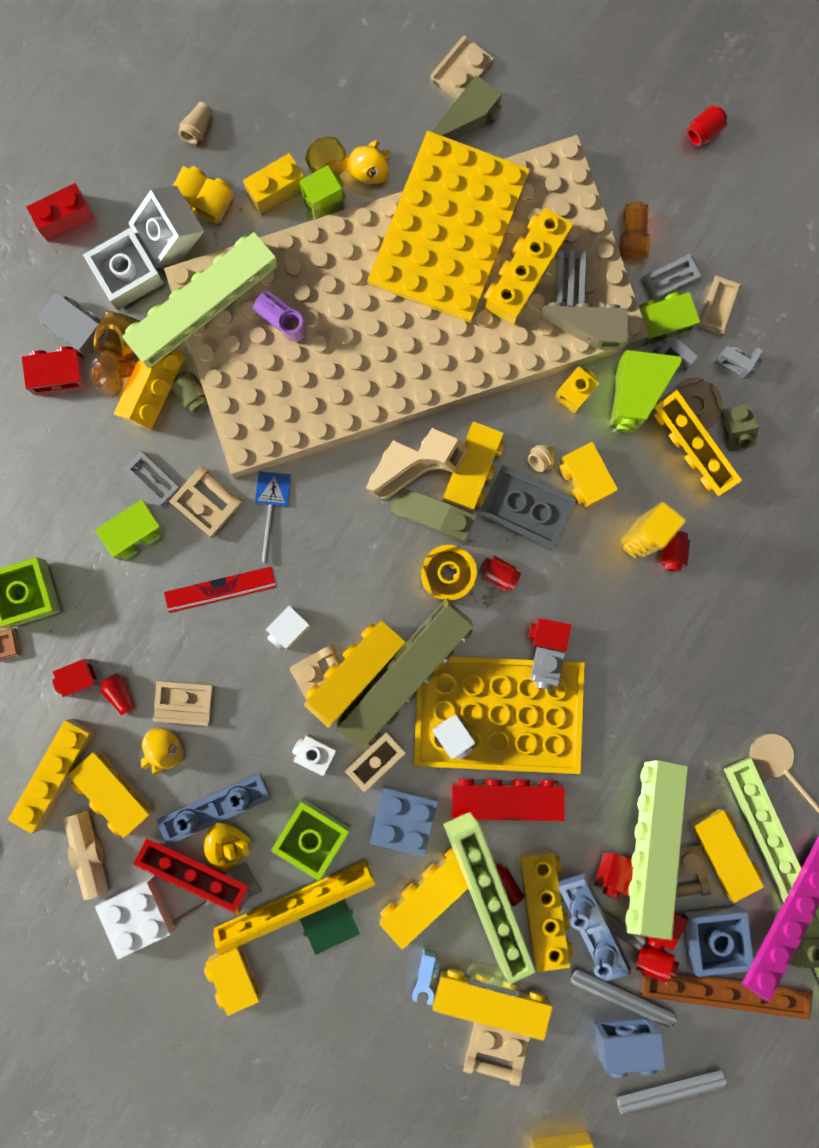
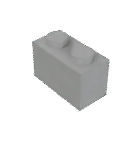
(69, 323)

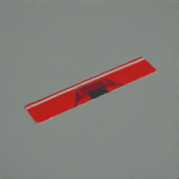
(219, 589)

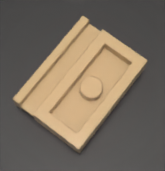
(461, 66)
(183, 703)

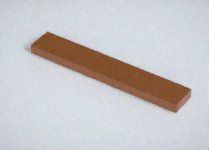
(729, 994)

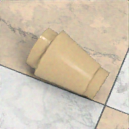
(195, 124)

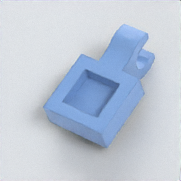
(428, 969)

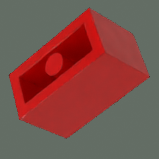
(60, 212)
(54, 370)

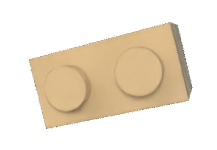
(375, 761)

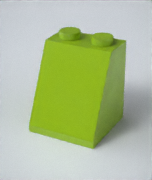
(638, 386)

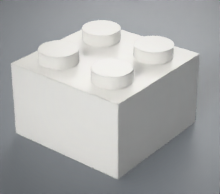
(165, 226)
(123, 269)
(135, 918)

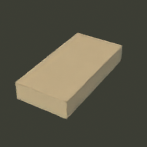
(719, 305)

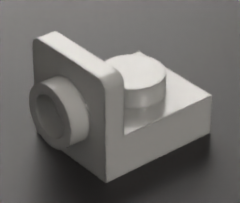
(676, 348)
(737, 362)
(546, 668)

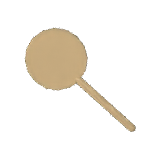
(774, 758)

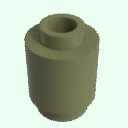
(189, 392)

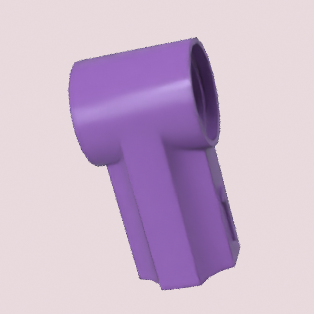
(279, 315)

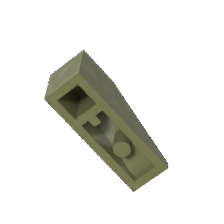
(471, 110)
(433, 514)

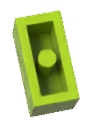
(323, 192)
(669, 317)
(130, 530)

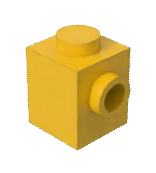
(577, 389)

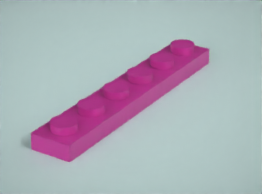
(786, 930)

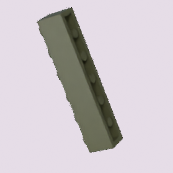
(404, 674)

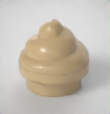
(541, 458)

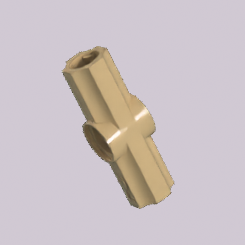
(85, 855)

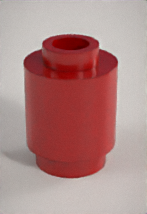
(707, 125)
(676, 552)
(499, 573)
(657, 964)

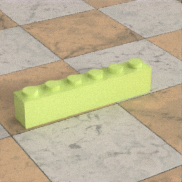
(200, 300)
(657, 850)
(489, 897)

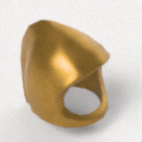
(116, 326)

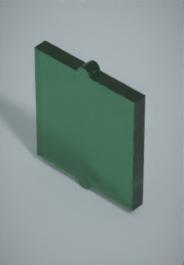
(329, 926)

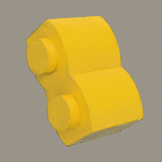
(204, 195)

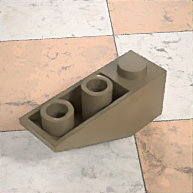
(593, 325)

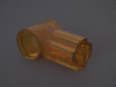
(634, 238)

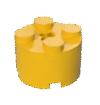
(455, 559)

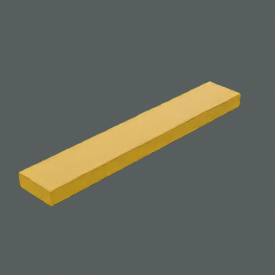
(293, 907)

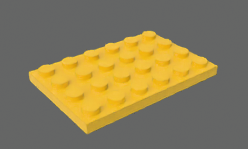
(448, 226)
(504, 714)

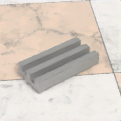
(572, 257)
(652, 288)
(168, 494)

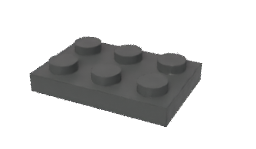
(527, 507)

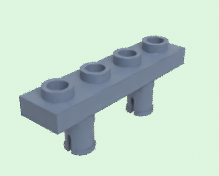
(213, 809)
(594, 927)

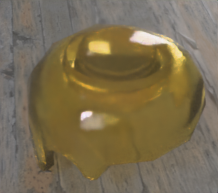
(326, 152)

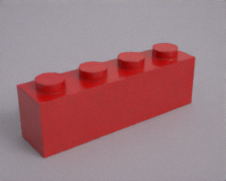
(508, 801)
(192, 876)

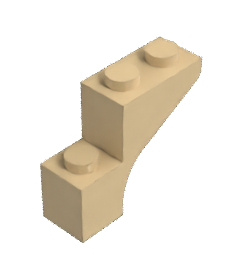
(403, 465)

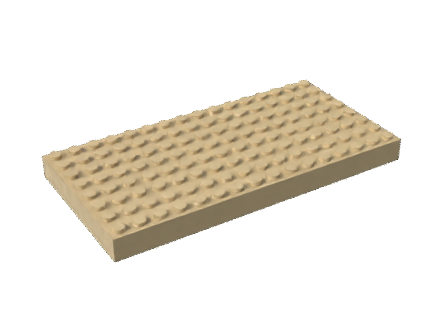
(382, 357)

